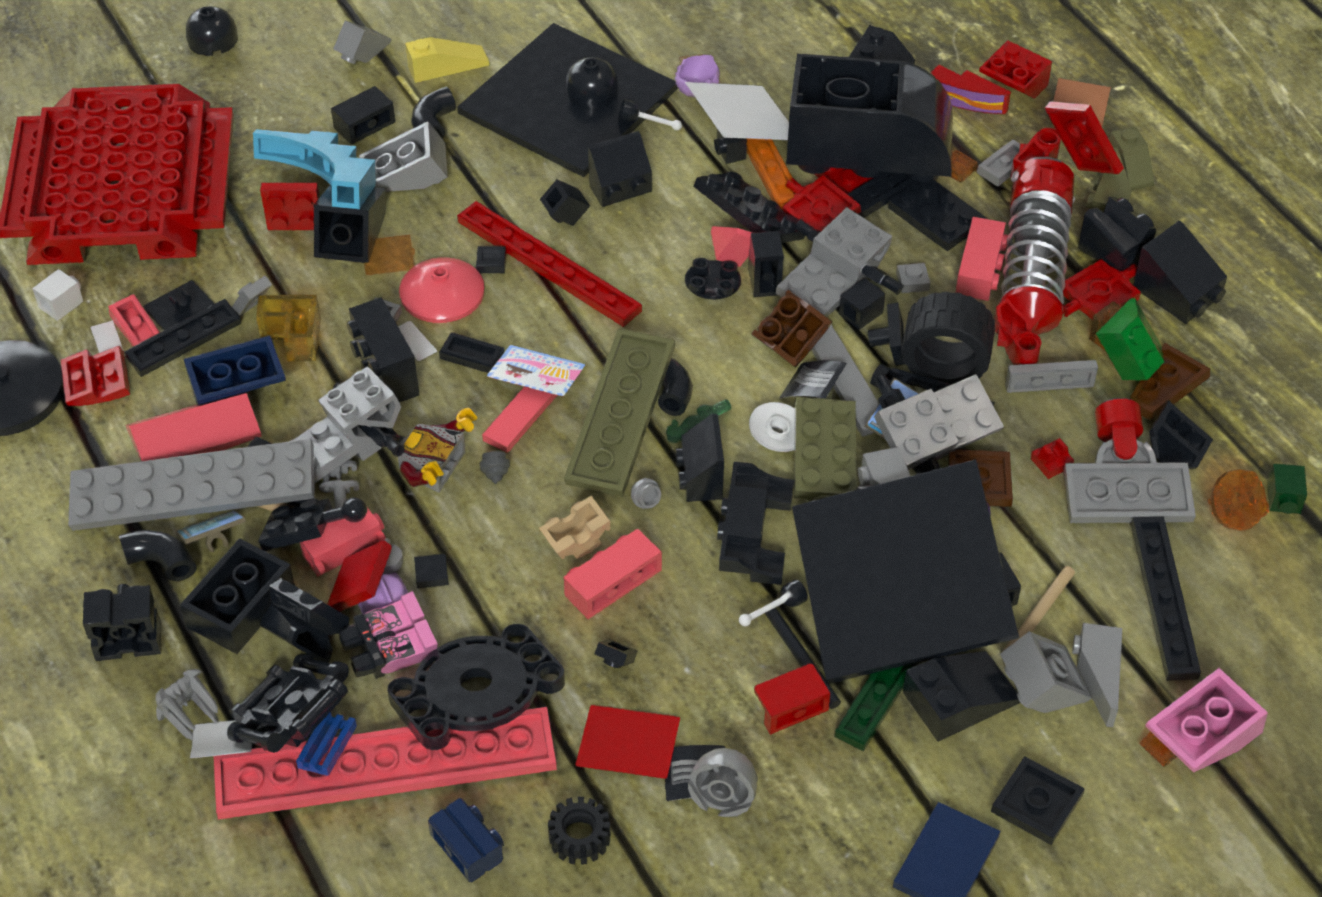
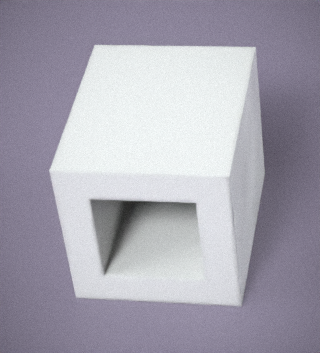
(58, 294)

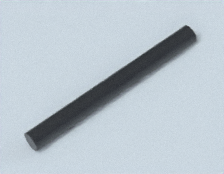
(797, 649)

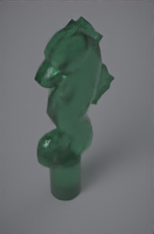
(674, 432)

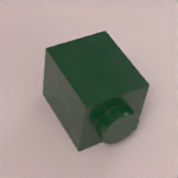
(1287, 488)

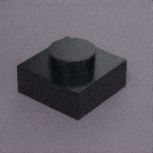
(615, 653)

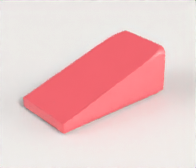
(132, 320)

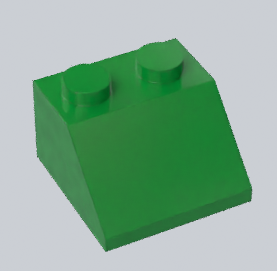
(1131, 343)

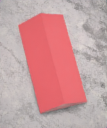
(196, 429)

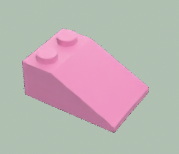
(1209, 722)

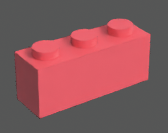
(982, 258)
(612, 573)

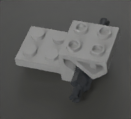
(838, 260)
(935, 422)
(356, 423)

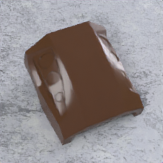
(792, 328)

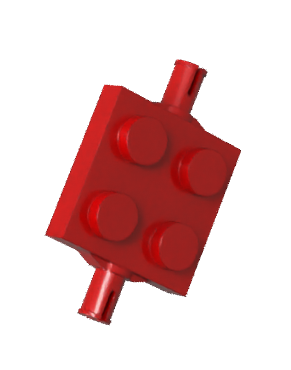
(818, 202)
(1098, 287)

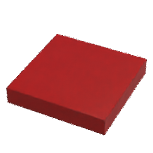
(359, 576)

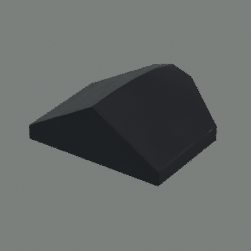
(1178, 438)

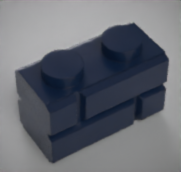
(466, 839)

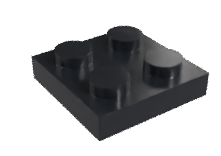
(1037, 800)

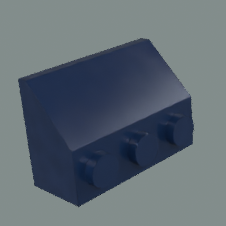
(234, 370)

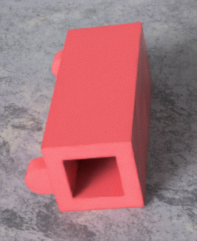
(340, 541)

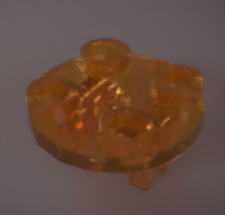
(1249, 494)

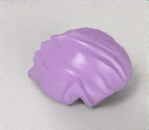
(696, 69)

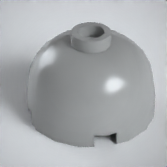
(723, 782)

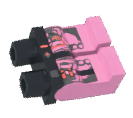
(389, 638)

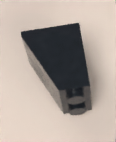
(348, 232)
(1179, 274)

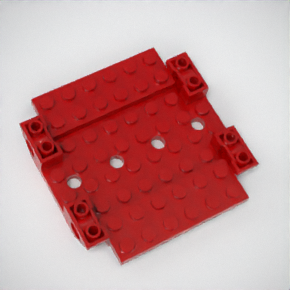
(167, 173)

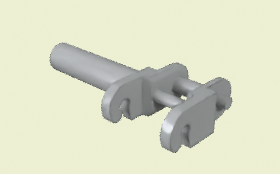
(338, 486)

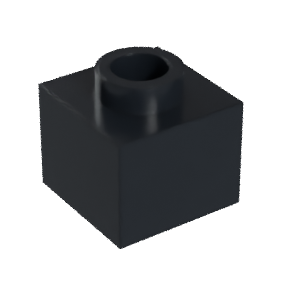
(731, 149)

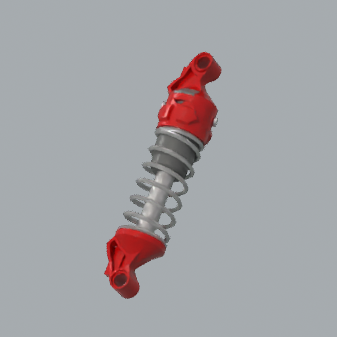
(1038, 222)

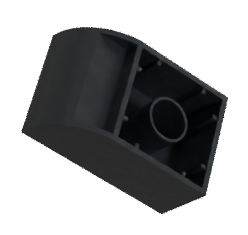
(869, 118)

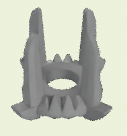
(171, 699)

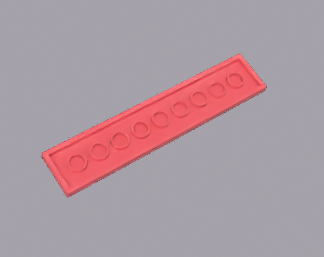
(382, 765)

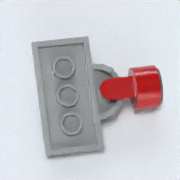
(1126, 475)

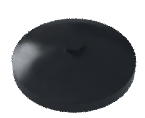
(28, 385)

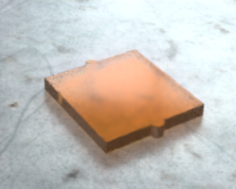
(390, 255)

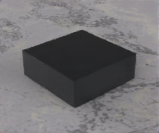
(491, 259)
(431, 571)

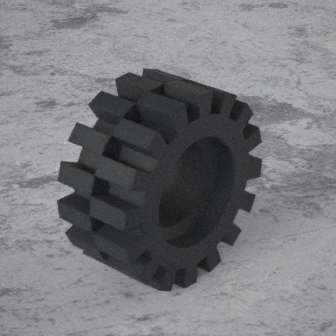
(573, 814)

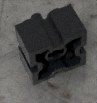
(122, 622)

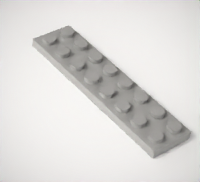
(191, 484)

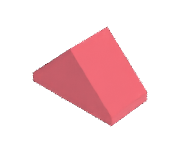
(731, 244)

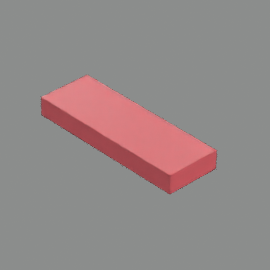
(517, 418)

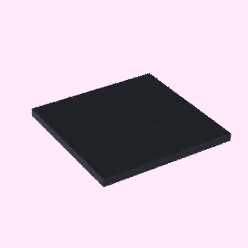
(531, 106)
(904, 572)

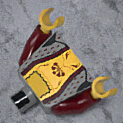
(434, 451)

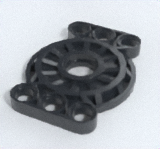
(453, 707)

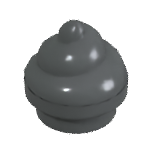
(494, 465)

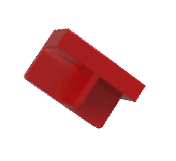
(792, 698)

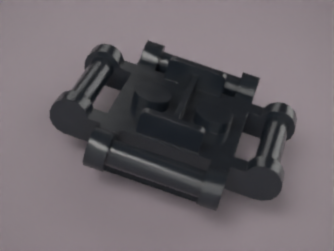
(288, 704)

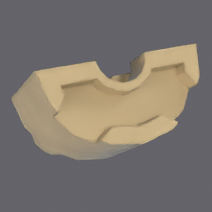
(579, 531)

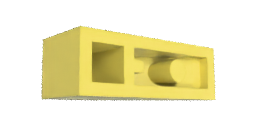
(440, 57)

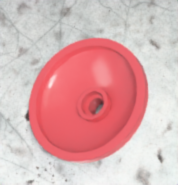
(441, 290)

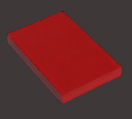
(1084, 137)

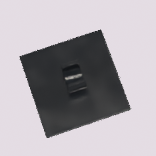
(178, 305)

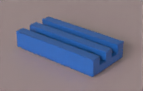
(321, 742)

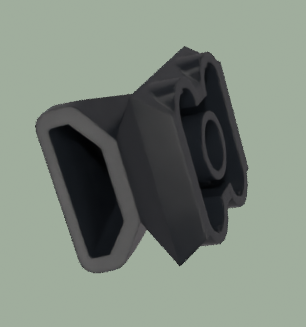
(1115, 234)
(302, 620)

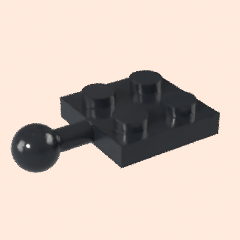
(307, 521)

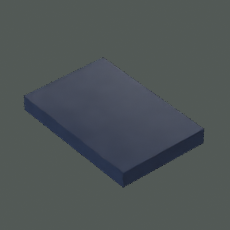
(946, 855)

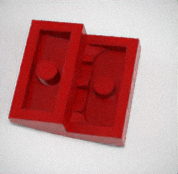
(95, 377)

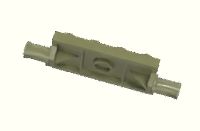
(824, 447)

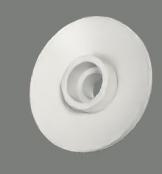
(774, 426)

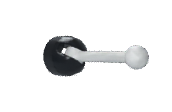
(629, 111)
(791, 594)

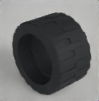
(953, 317)

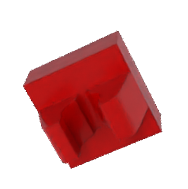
(1052, 458)

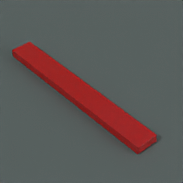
(550, 264)

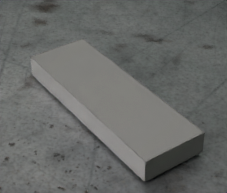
(1051, 376)

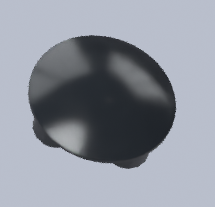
(713, 278)

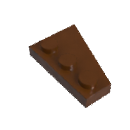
(1170, 382)

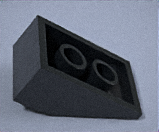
(958, 692)

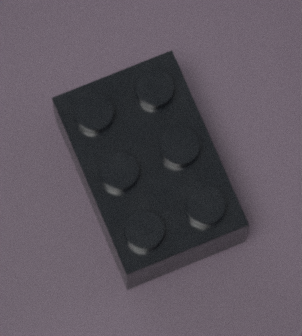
(383, 348)
(234, 596)

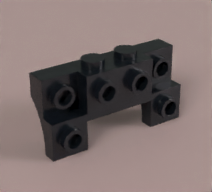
(743, 527)

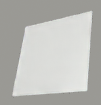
(741, 110)

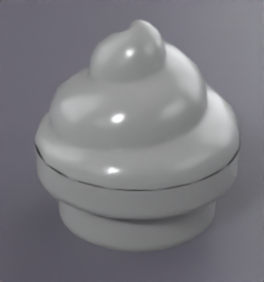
(645, 493)

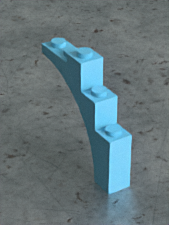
(319, 152)

